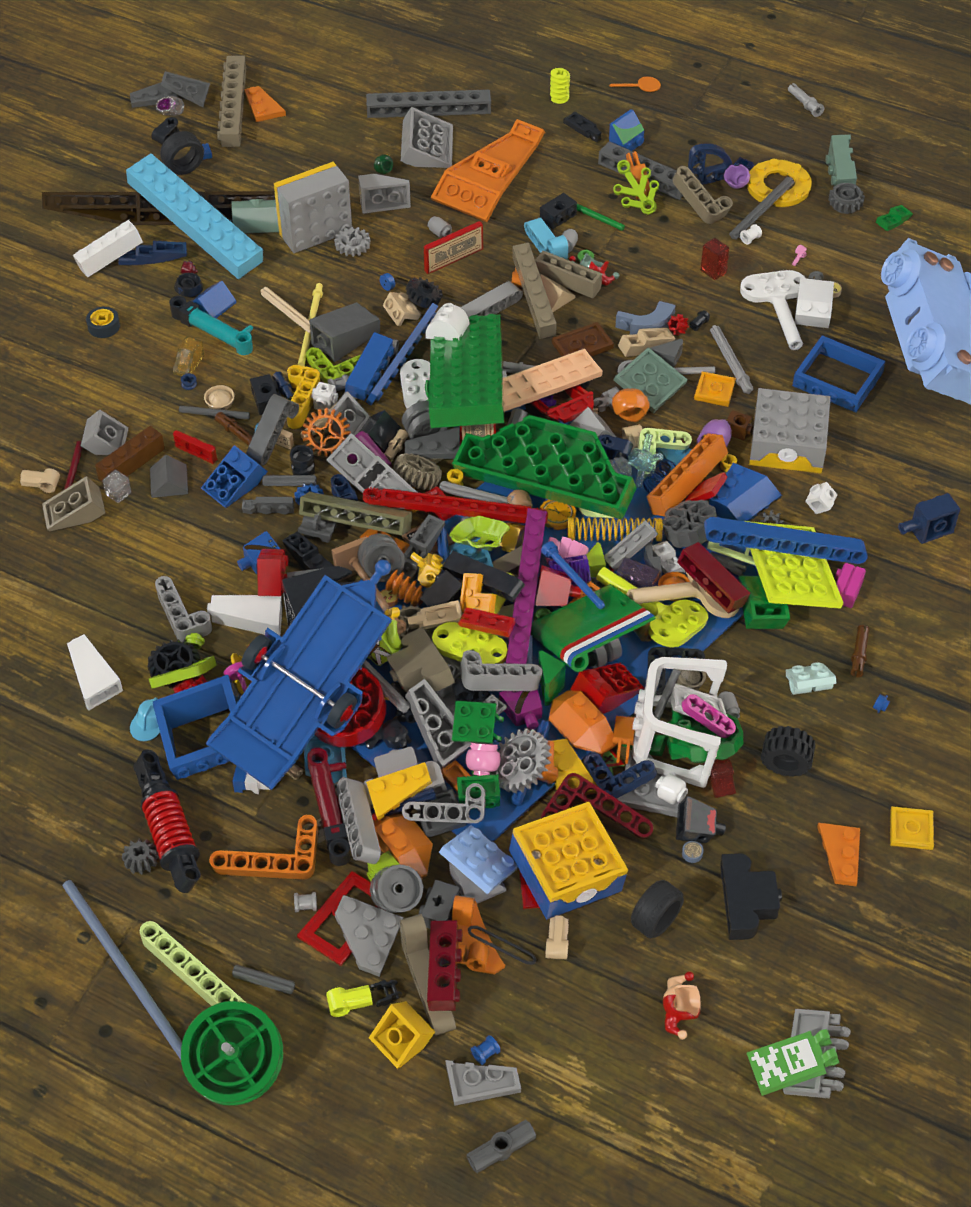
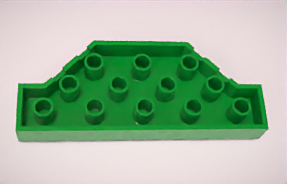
(550, 463)

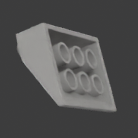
(426, 140)

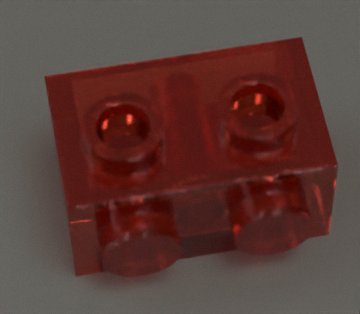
(714, 259)

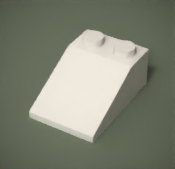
(814, 303)

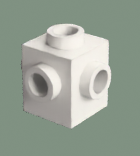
(324, 396)
(821, 498)

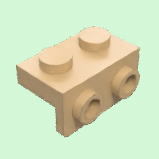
(400, 308)

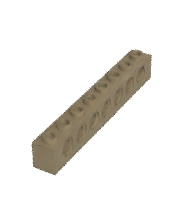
(232, 101)

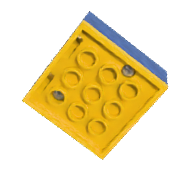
(568, 860)

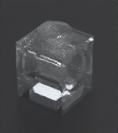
(116, 486)

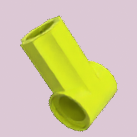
(342, 1000)

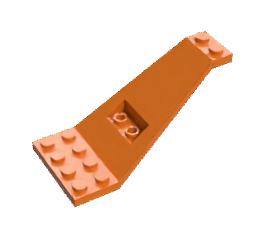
(477, 188)

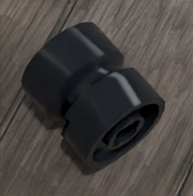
(302, 460)

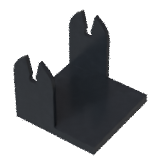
(300, 587)

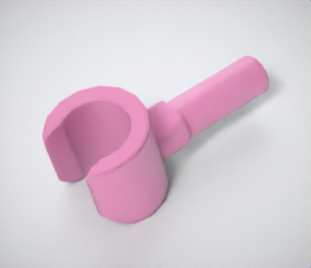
(800, 250)

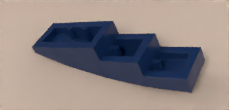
(159, 252)

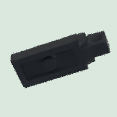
(583, 126)

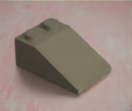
(74, 506)

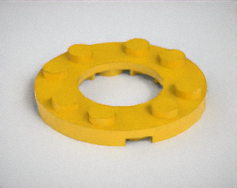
(792, 196)

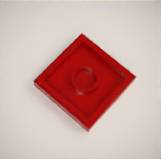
(707, 488)

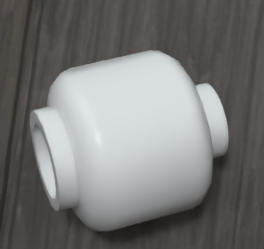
(671, 789)

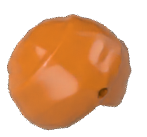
(630, 404)

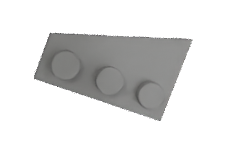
(478, 1083)

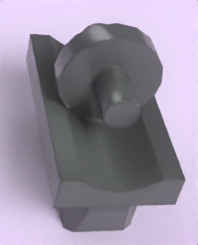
(317, 527)

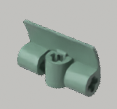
(255, 216)

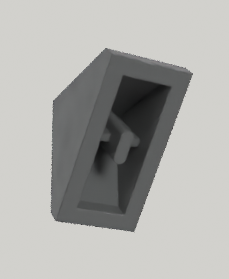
(669, 351)

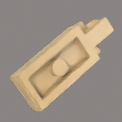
(436, 615)

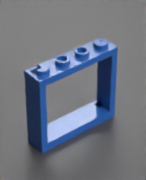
(844, 354)

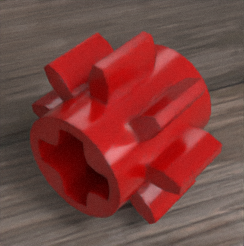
(678, 324)

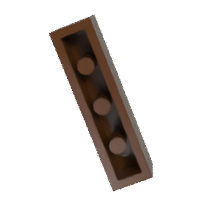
(132, 454)

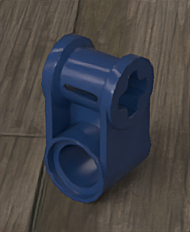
(616, 446)
(341, 488)

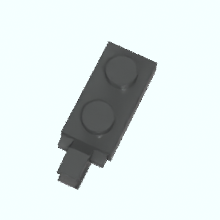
(269, 505)

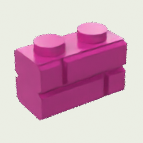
(849, 583)

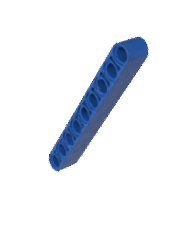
(785, 540)

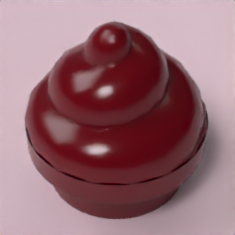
(188, 267)

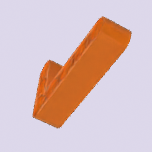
(273, 860)

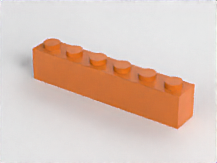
(687, 474)

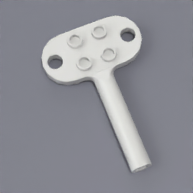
(776, 289)
(414, 381)

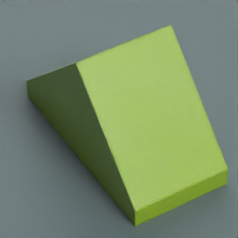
(596, 560)

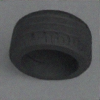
(174, 144)
(657, 909)

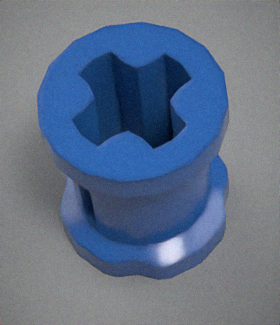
(485, 1050)

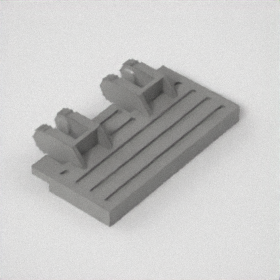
(816, 1021)

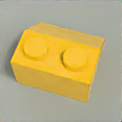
(401, 1033)

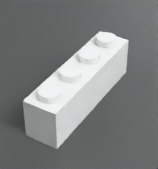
(107, 248)

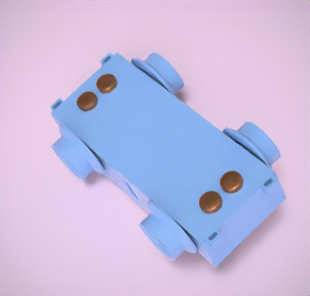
(932, 316)

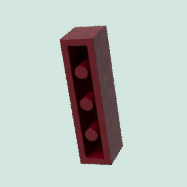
(713, 577)

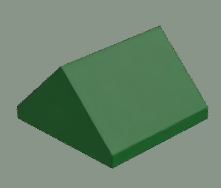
(552, 678)

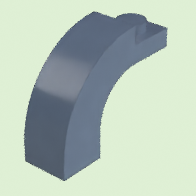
(656, 319)

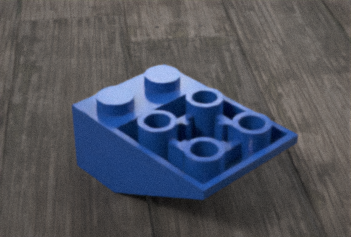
(233, 477)

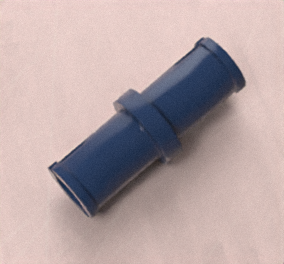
(284, 386)

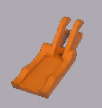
(636, 170)
(623, 735)

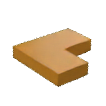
(471, 594)

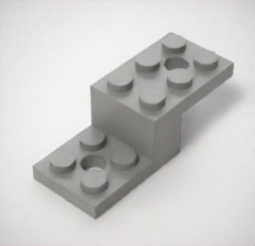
(368, 470)

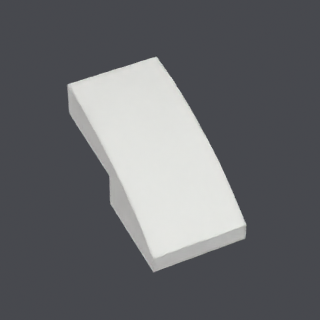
(668, 557)

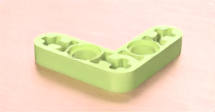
(658, 443)

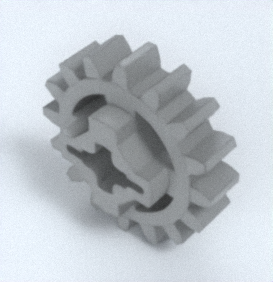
(352, 241)

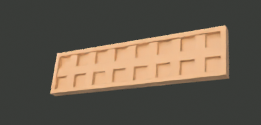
(549, 379)

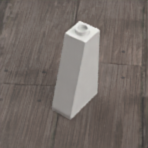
(247, 612)
(93, 673)

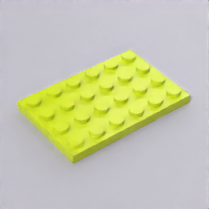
(795, 577)

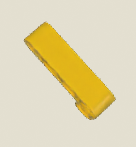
(304, 381)

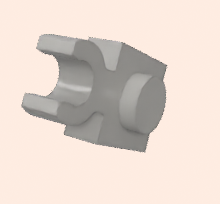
(606, 399)

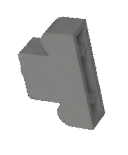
(402, 759)

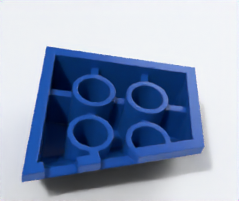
(743, 494)

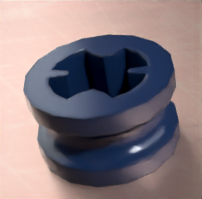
(191, 378)

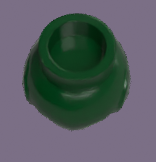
(383, 164)

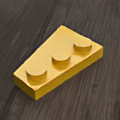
(568, 762)
(394, 788)

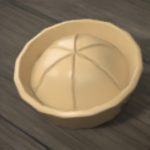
(219, 397)

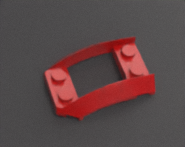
(570, 410)

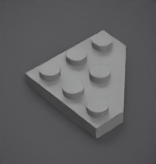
(646, 796)
(367, 932)

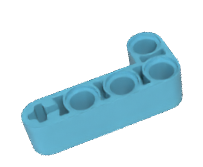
(545, 239)

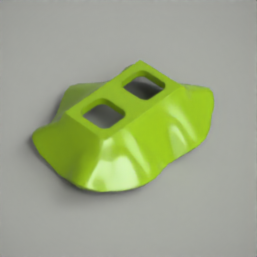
(481, 527)

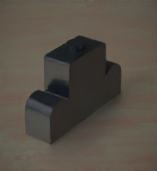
(747, 896)

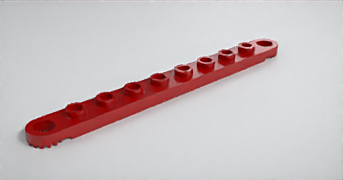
(447, 505)

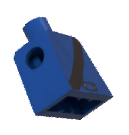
(253, 549)

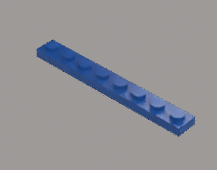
(400, 358)

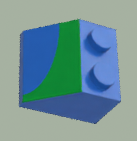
(627, 131)

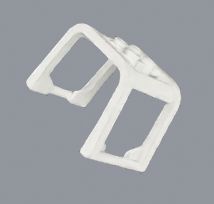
(646, 724)

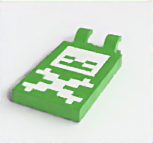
(791, 1061)

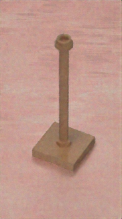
(347, 557)

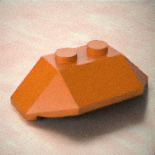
(581, 722)
(405, 842)

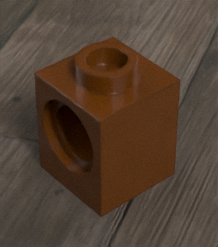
(740, 424)

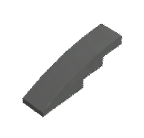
(421, 544)

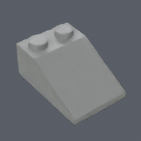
(383, 193)

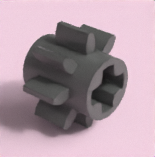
(774, 517)

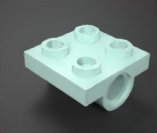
(810, 677)

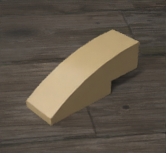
(635, 344)

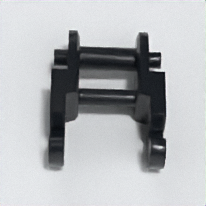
(384, 986)

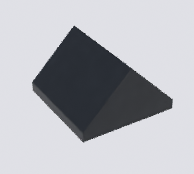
(381, 429)

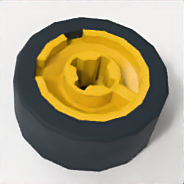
(103, 322)

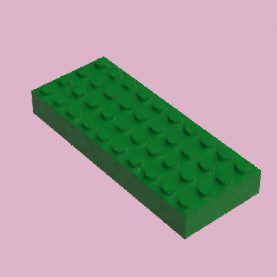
(467, 376)

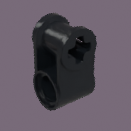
(165, 130)
(464, 694)

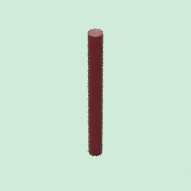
(74, 464)

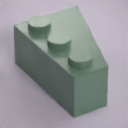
(839, 160)

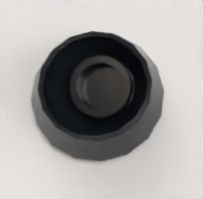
(188, 285)

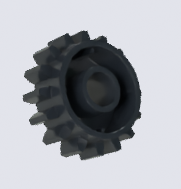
(423, 292)

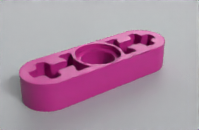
(717, 728)

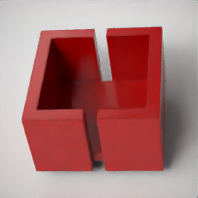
(271, 571)

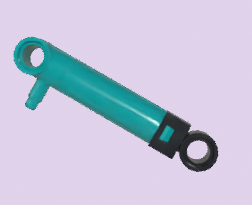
(191, 315)

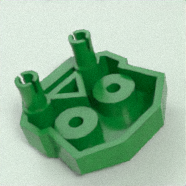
(695, 753)

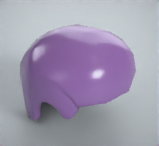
(737, 176)

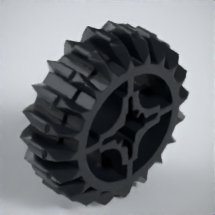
(172, 658)

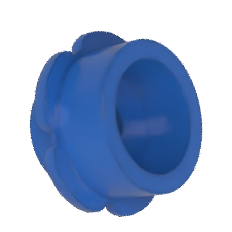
(881, 703)

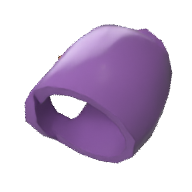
(718, 427)

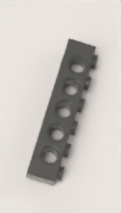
(613, 153)

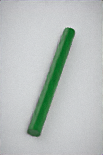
(600, 217)

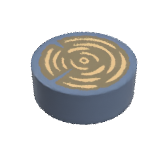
(692, 851)

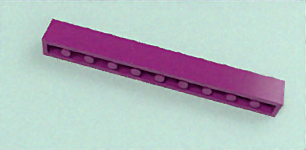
(527, 573)

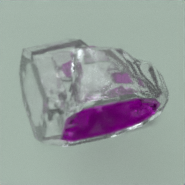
(170, 105)

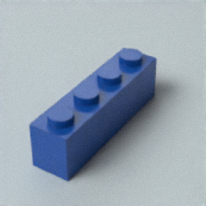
(369, 366)

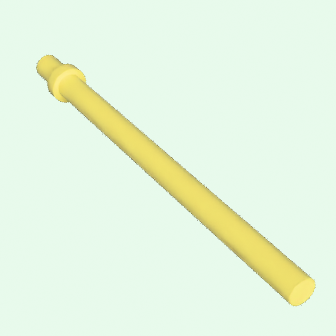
(317, 294)

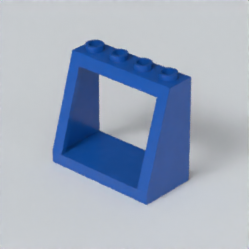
(188, 707)

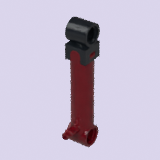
(328, 805)

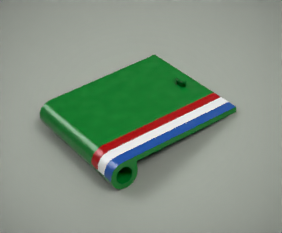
(584, 627)

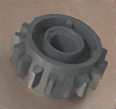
(846, 198)

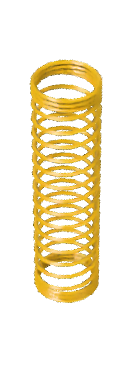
(572, 528)

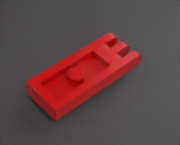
(195, 447)
(487, 622)

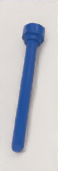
(551, 551)

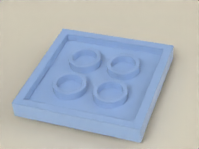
(479, 859)

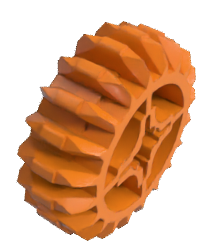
(311, 427)

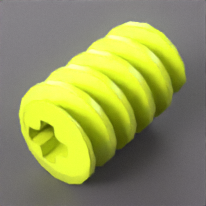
(559, 85)

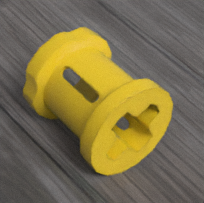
(455, 476)

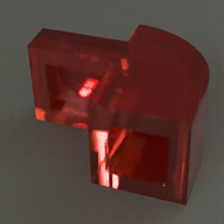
(722, 778)

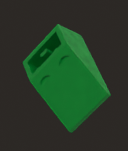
(757, 609)

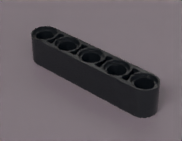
(493, 581)

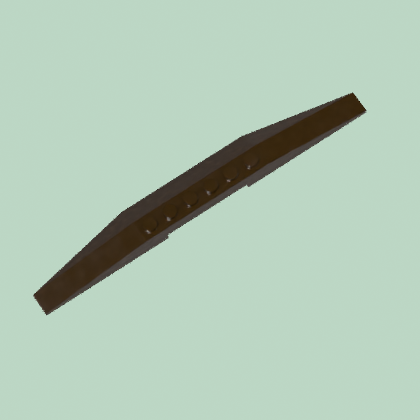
(132, 206)

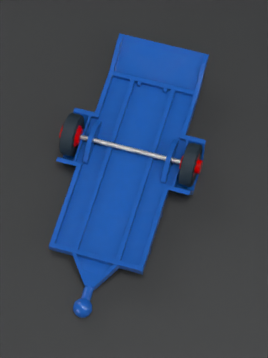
(302, 679)

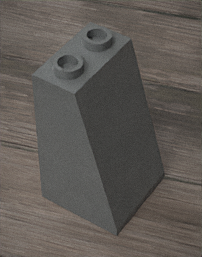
(343, 330)

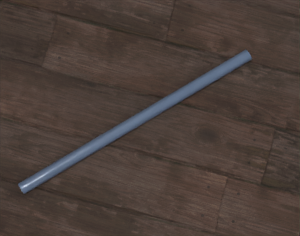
(124, 967)

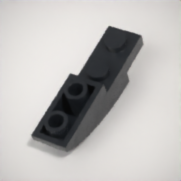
(305, 552)

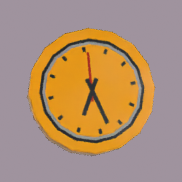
(558, 514)

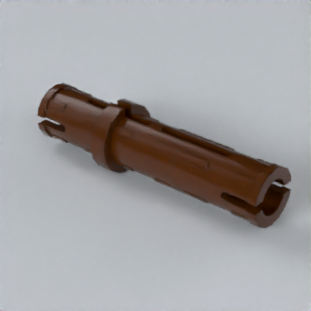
(231, 425)
(859, 656)

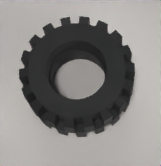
(788, 751)

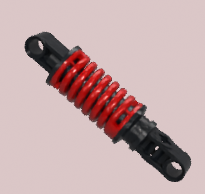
(167, 823)

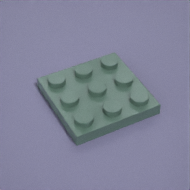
(652, 377)

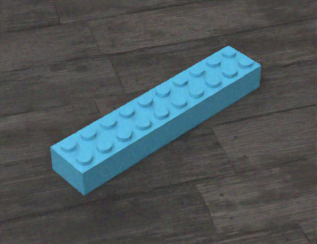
(194, 216)

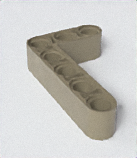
(417, 955)

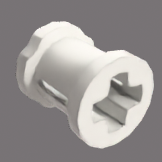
(750, 234)

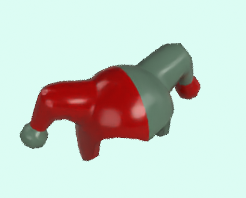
(597, 266)

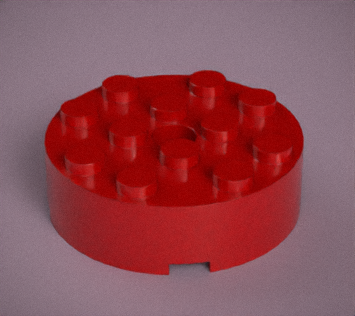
(366, 719)

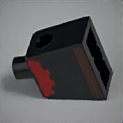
(697, 821)

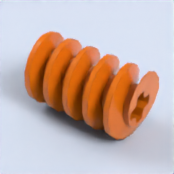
(404, 589)

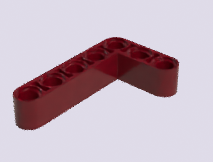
(597, 803)

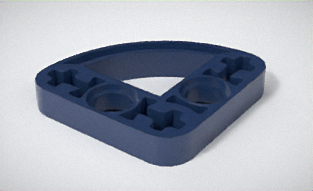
(702, 171)

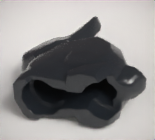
(392, 734)

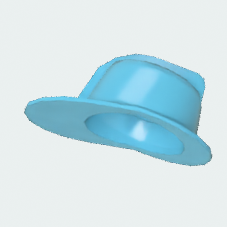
(145, 725)

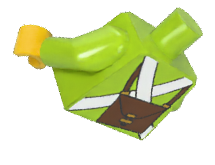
(390, 640)

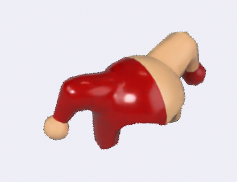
(680, 1003)

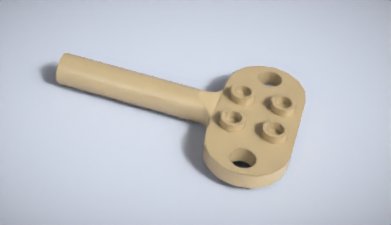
(679, 591)

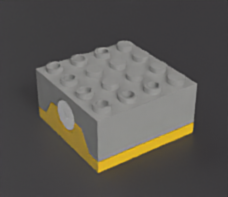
(313, 206)
(790, 430)

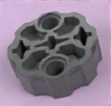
(685, 522)

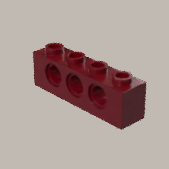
(444, 997)

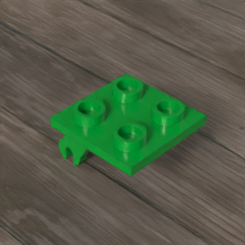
(475, 722)

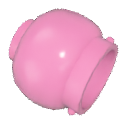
(483, 758)

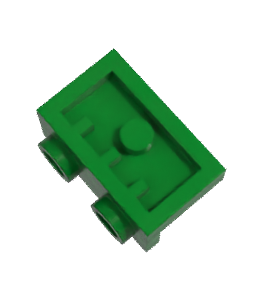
(490, 784)

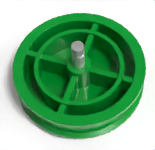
(232, 1053)

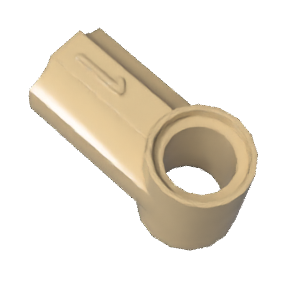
(632, 434)
(44, 480)
(557, 942)

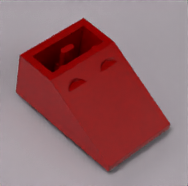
(607, 686)

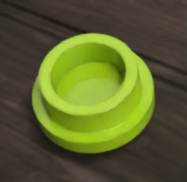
(195, 639)

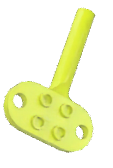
(673, 620)
(464, 639)

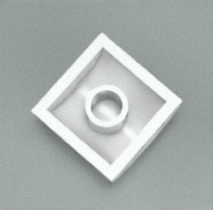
(448, 323)

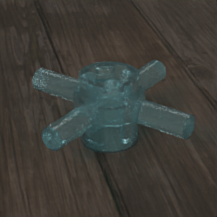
(643, 460)

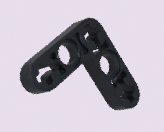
(669, 652)

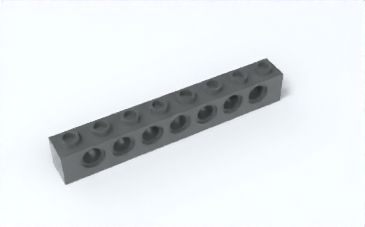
(433, 103)

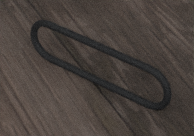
(500, 949)

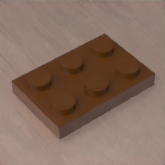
(589, 337)

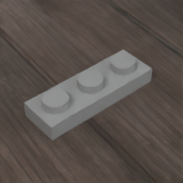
(630, 545)

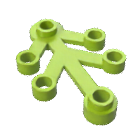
(637, 189)

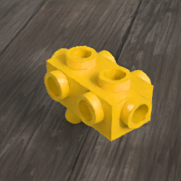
(429, 568)

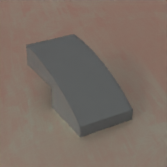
(654, 562)

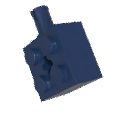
(932, 519)

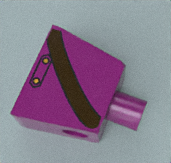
(522, 707)

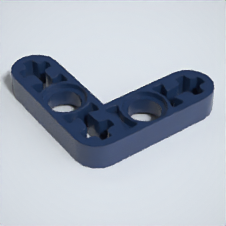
(612, 781)

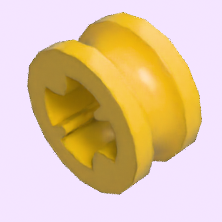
(728, 458)

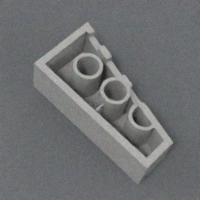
(435, 724)

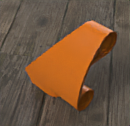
(475, 954)

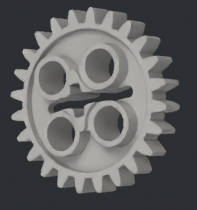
(522, 760)

